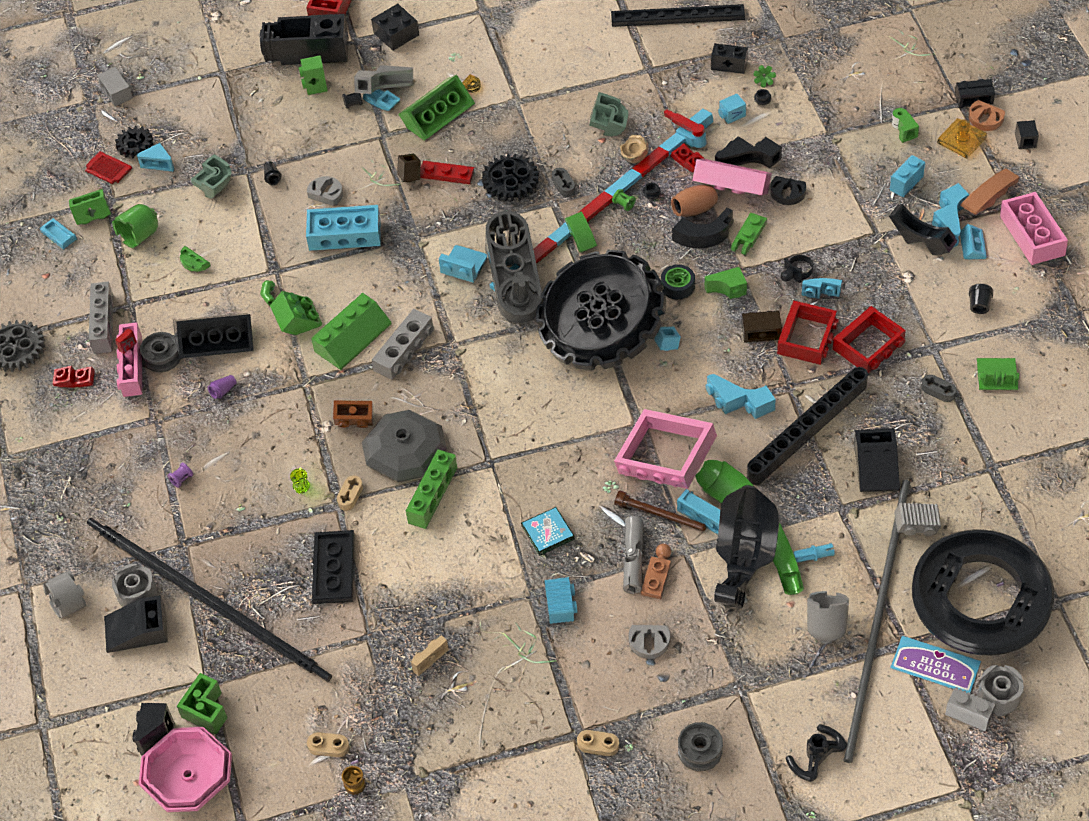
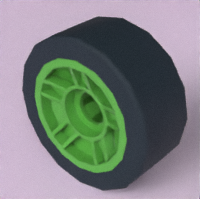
(678, 282)

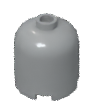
(827, 616)

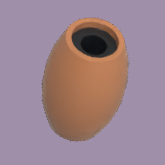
(694, 200)

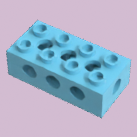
(343, 227)

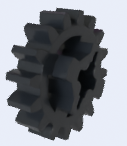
(133, 141)

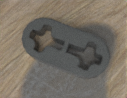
(559, 183)
(938, 388)

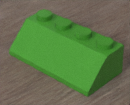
(437, 108)
(350, 331)

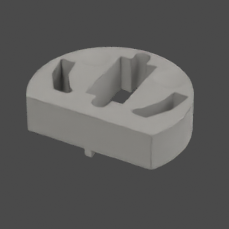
(331, 197)
(642, 631)

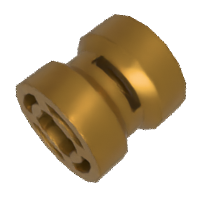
(353, 775)

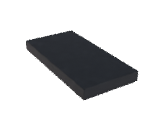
(333, 567)

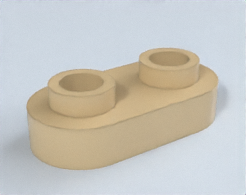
(597, 743)
(327, 744)

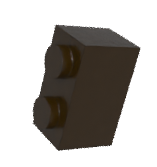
(761, 326)

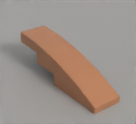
(989, 191)

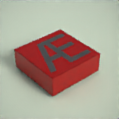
(126, 341)

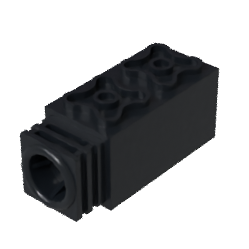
(304, 38)

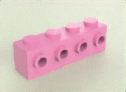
(130, 364)

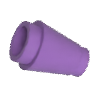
(221, 386)

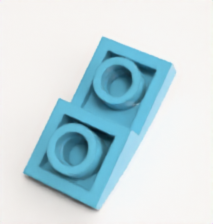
(815, 287)

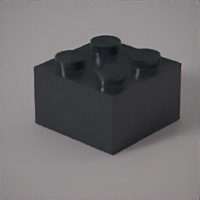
(395, 27)

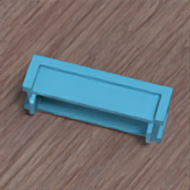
(699, 510)

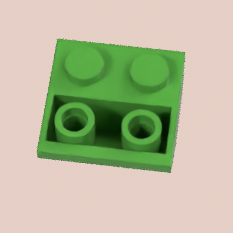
(295, 313)

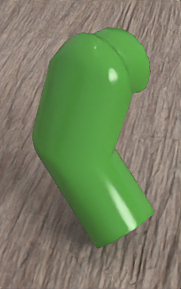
(267, 287)

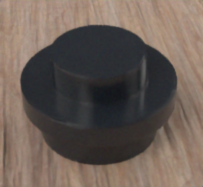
(762, 97)
(651, 190)

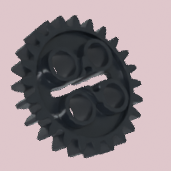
(510, 177)

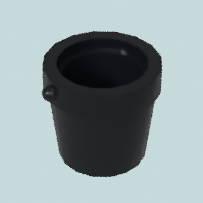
(980, 298)

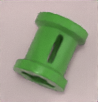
(623, 199)

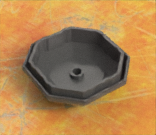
(398, 456)

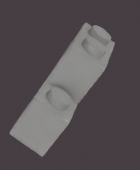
(384, 77)

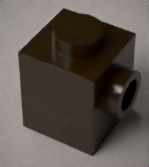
(408, 167)

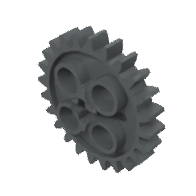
(20, 345)

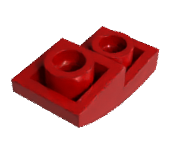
(686, 157)
(72, 378)

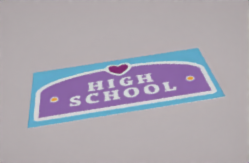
(935, 664)

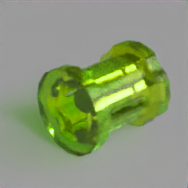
(299, 479)

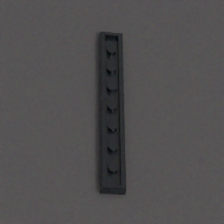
(678, 15)

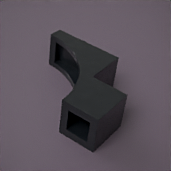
(937, 239)

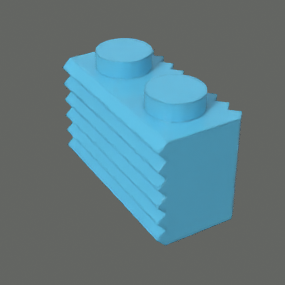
(907, 176)
(559, 600)

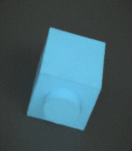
(732, 108)

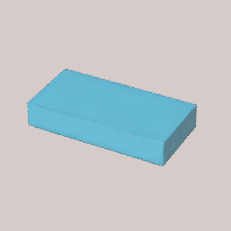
(58, 233)

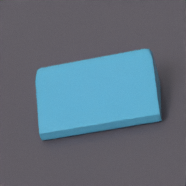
(973, 242)

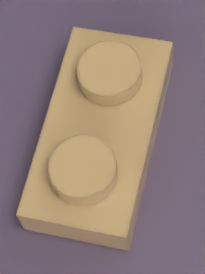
(430, 655)

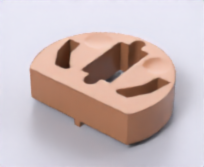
(979, 108)

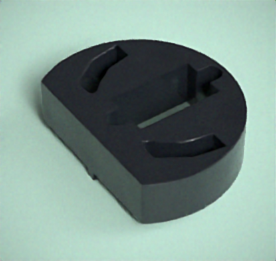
(778, 185)

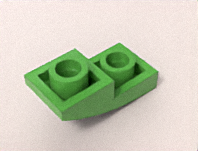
(581, 231)

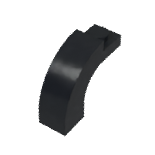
(703, 235)

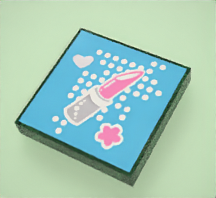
(547, 531)

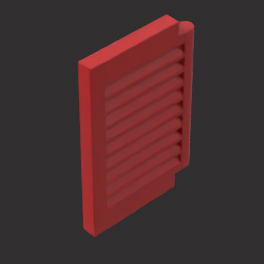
(107, 168)

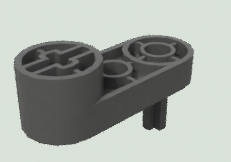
(520, 284)

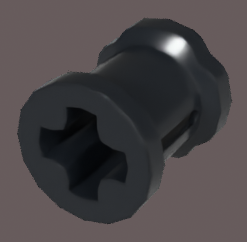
(352, 99)

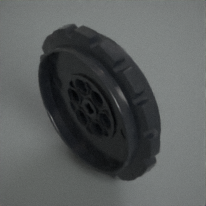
(616, 338)

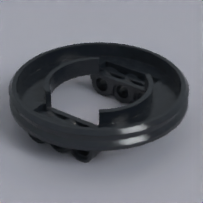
(940, 568)

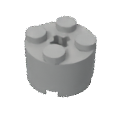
(133, 584)
(64, 594)
(1002, 687)

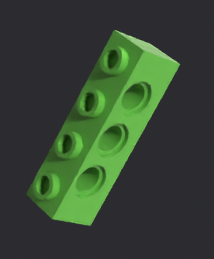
(431, 489)

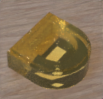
(472, 83)

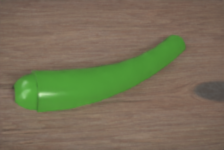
(720, 480)

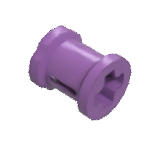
(180, 475)

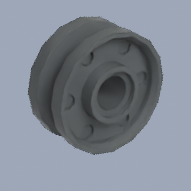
(159, 352)
(700, 758)

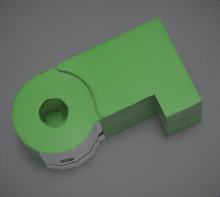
(905, 124)

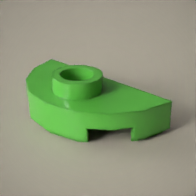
(192, 261)

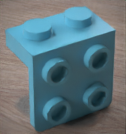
(462, 263)

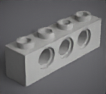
(101, 317)
(403, 344)

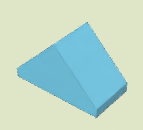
(155, 158)

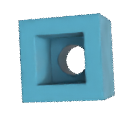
(667, 338)

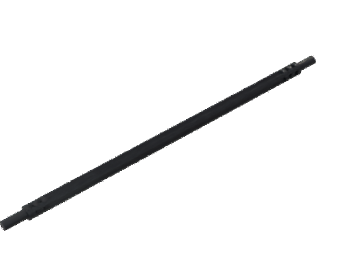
(210, 600)

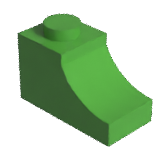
(728, 282)

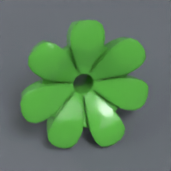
(764, 78)

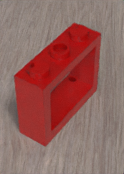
(810, 313)
(859, 325)

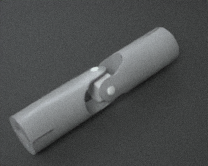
(633, 541)

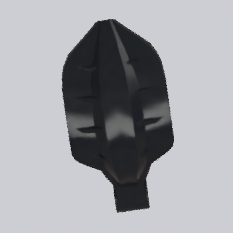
(745, 541)

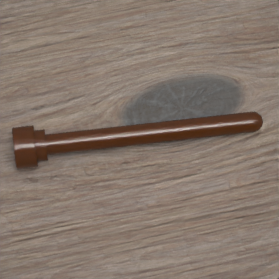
(623, 499)

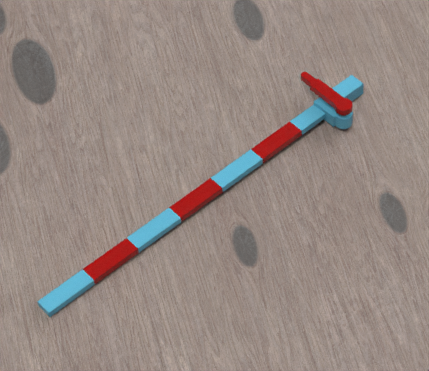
(690, 132)

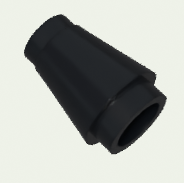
(271, 173)

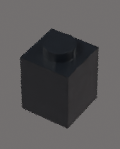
(1026, 134)

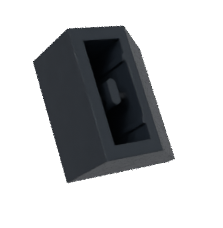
(153, 724)

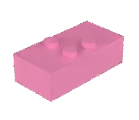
(732, 176)
(1033, 228)

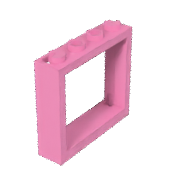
(674, 424)

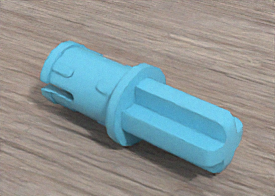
(814, 553)

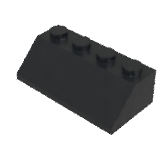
(213, 335)

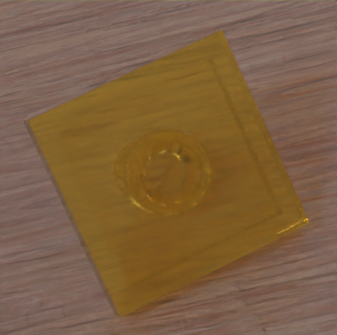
(962, 138)

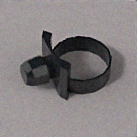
(790, 271)

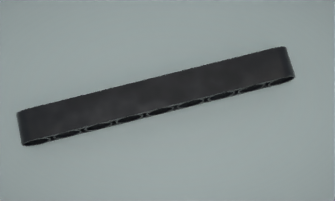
(807, 425)

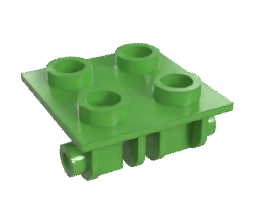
(997, 374)

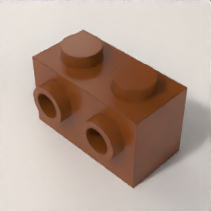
(353, 413)

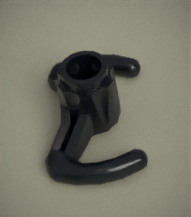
(817, 750)

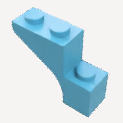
(950, 205)
(732, 397)

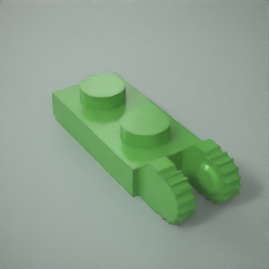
(749, 232)

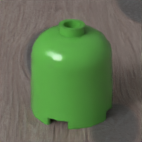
(136, 224)

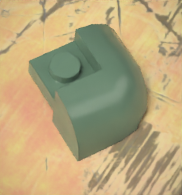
(609, 115)
(213, 176)

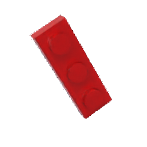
(446, 172)

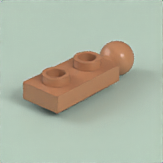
(657, 572)

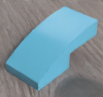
(381, 99)

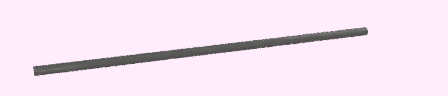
(849, 753)

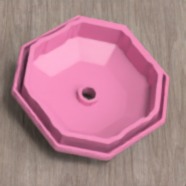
(184, 753)

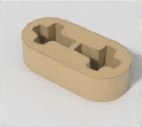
(353, 494)

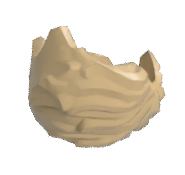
(634, 149)

